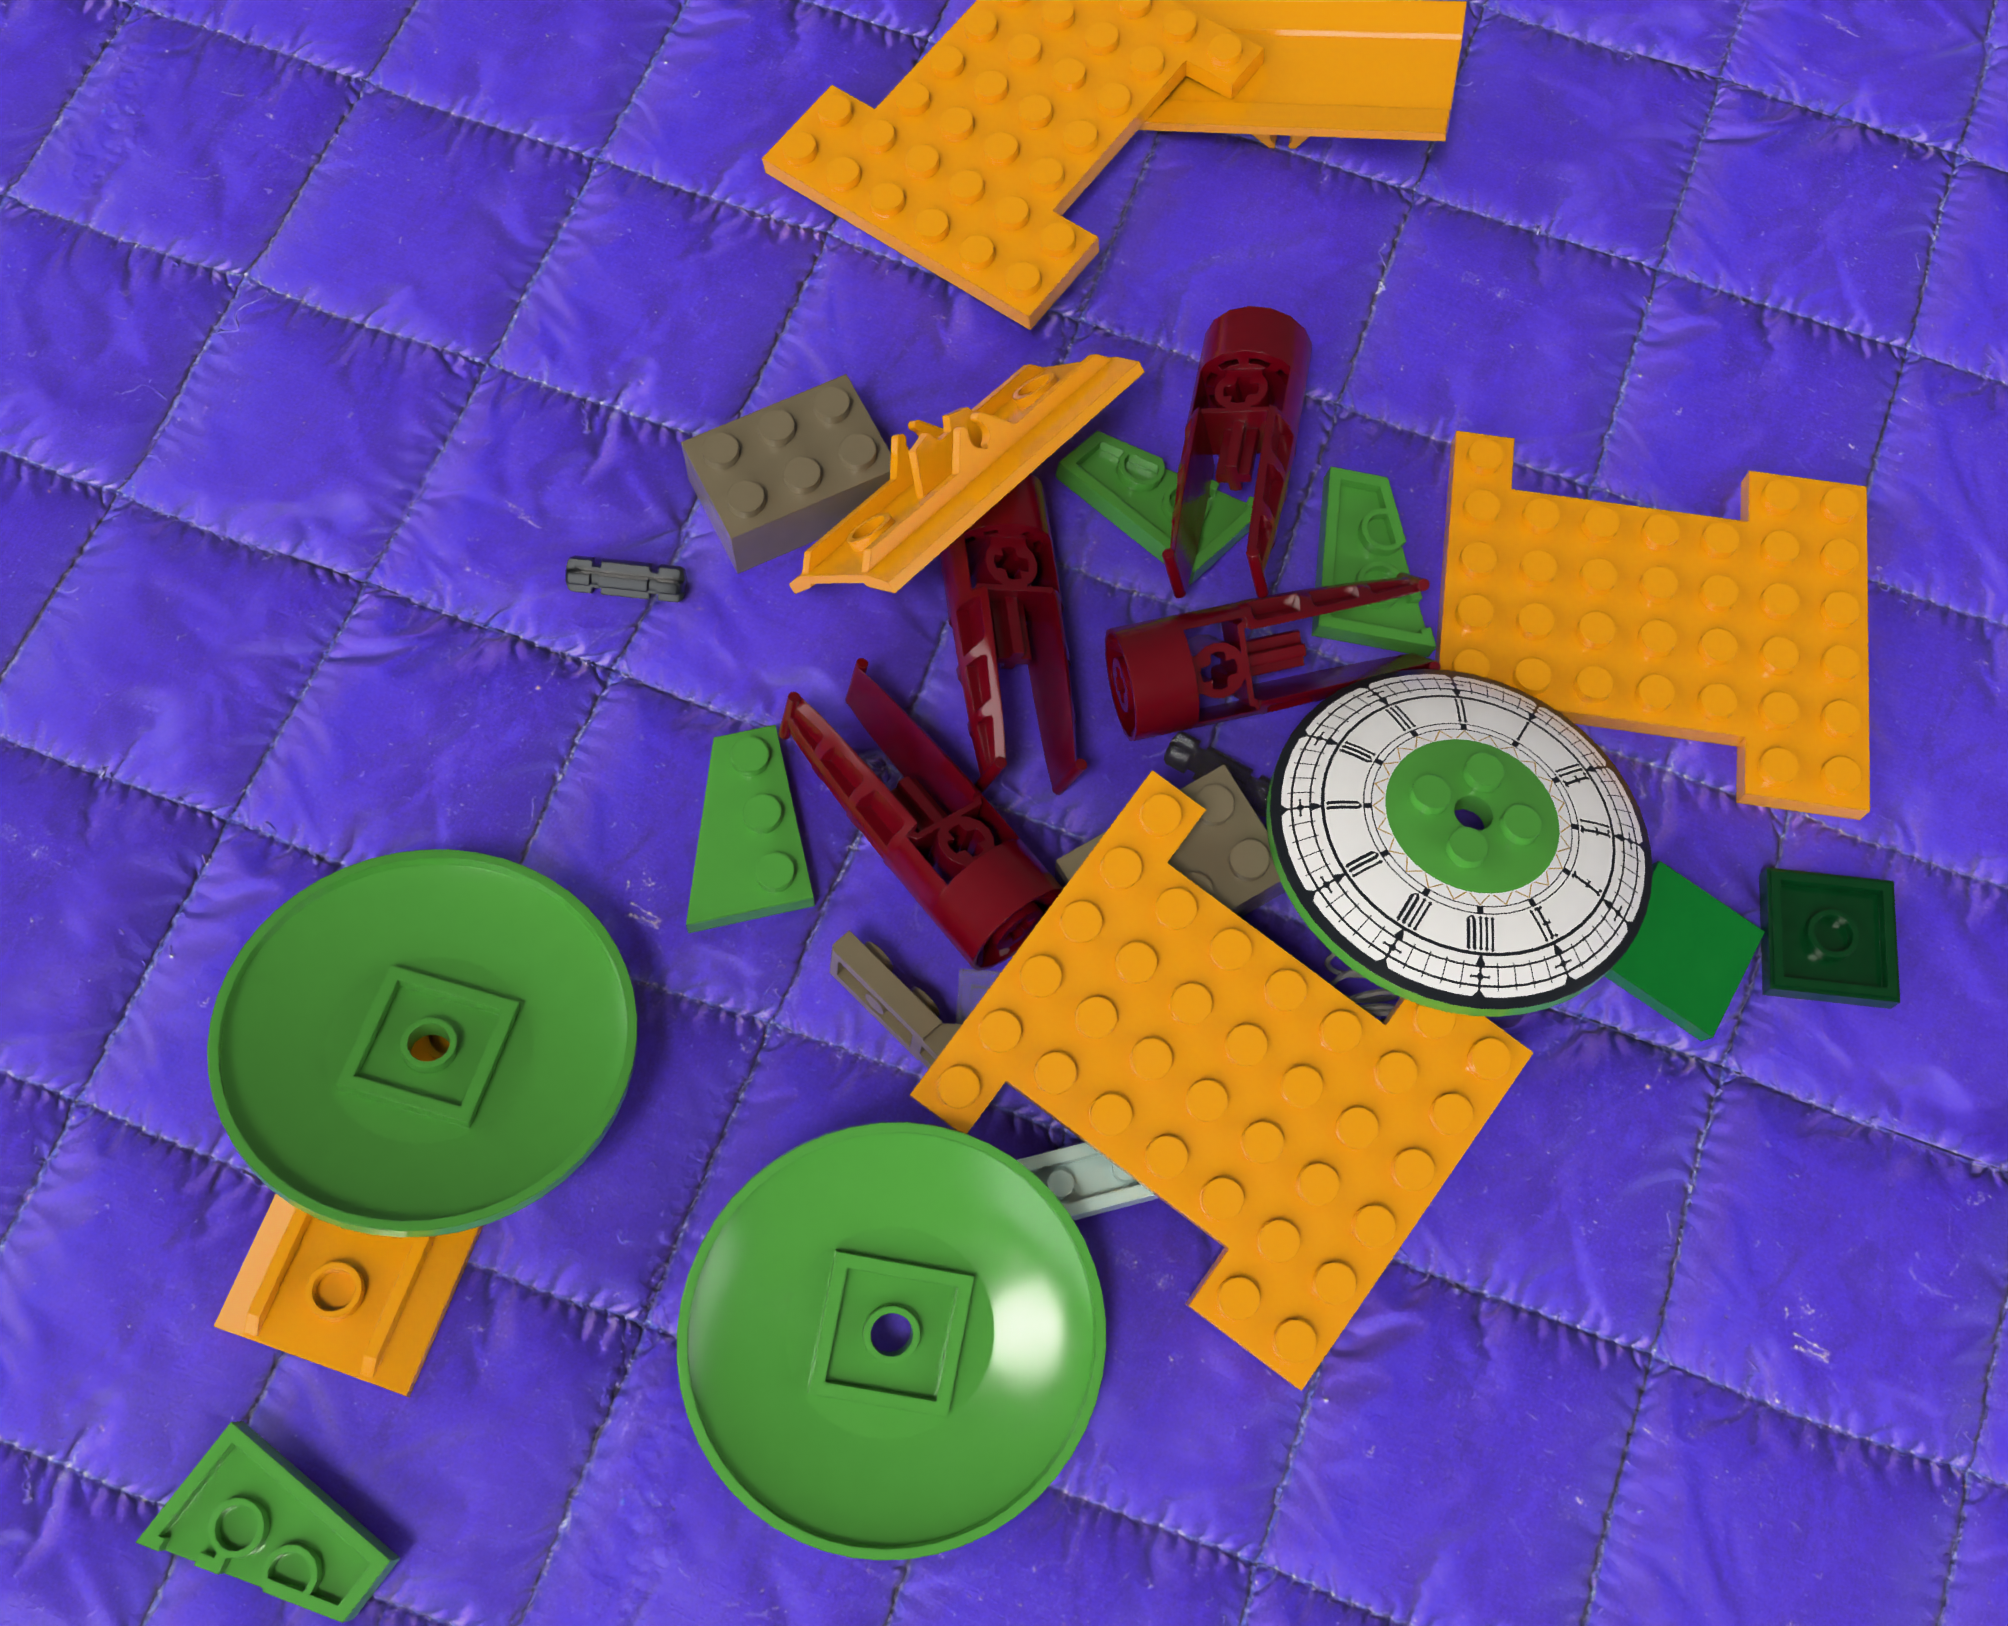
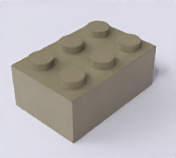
(787, 471)
(1221, 854)

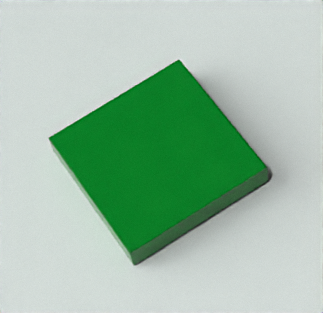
(1687, 954)

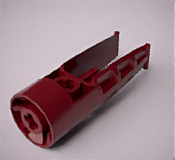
(1241, 405)
(988, 607)
(1159, 675)
(931, 828)

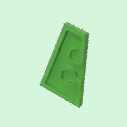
(1140, 497)
(1364, 542)
(748, 837)
(271, 1526)

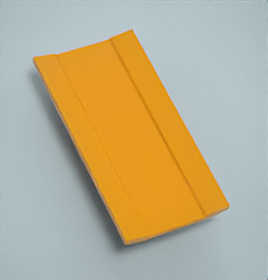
(1330, 71)
(961, 472)
(347, 1294)

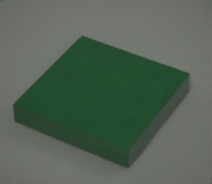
(1829, 938)

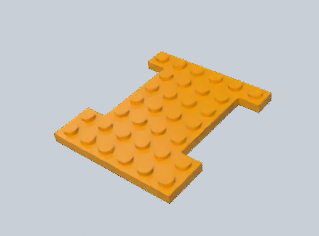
(1004, 135)
(1673, 619)
(1229, 1083)

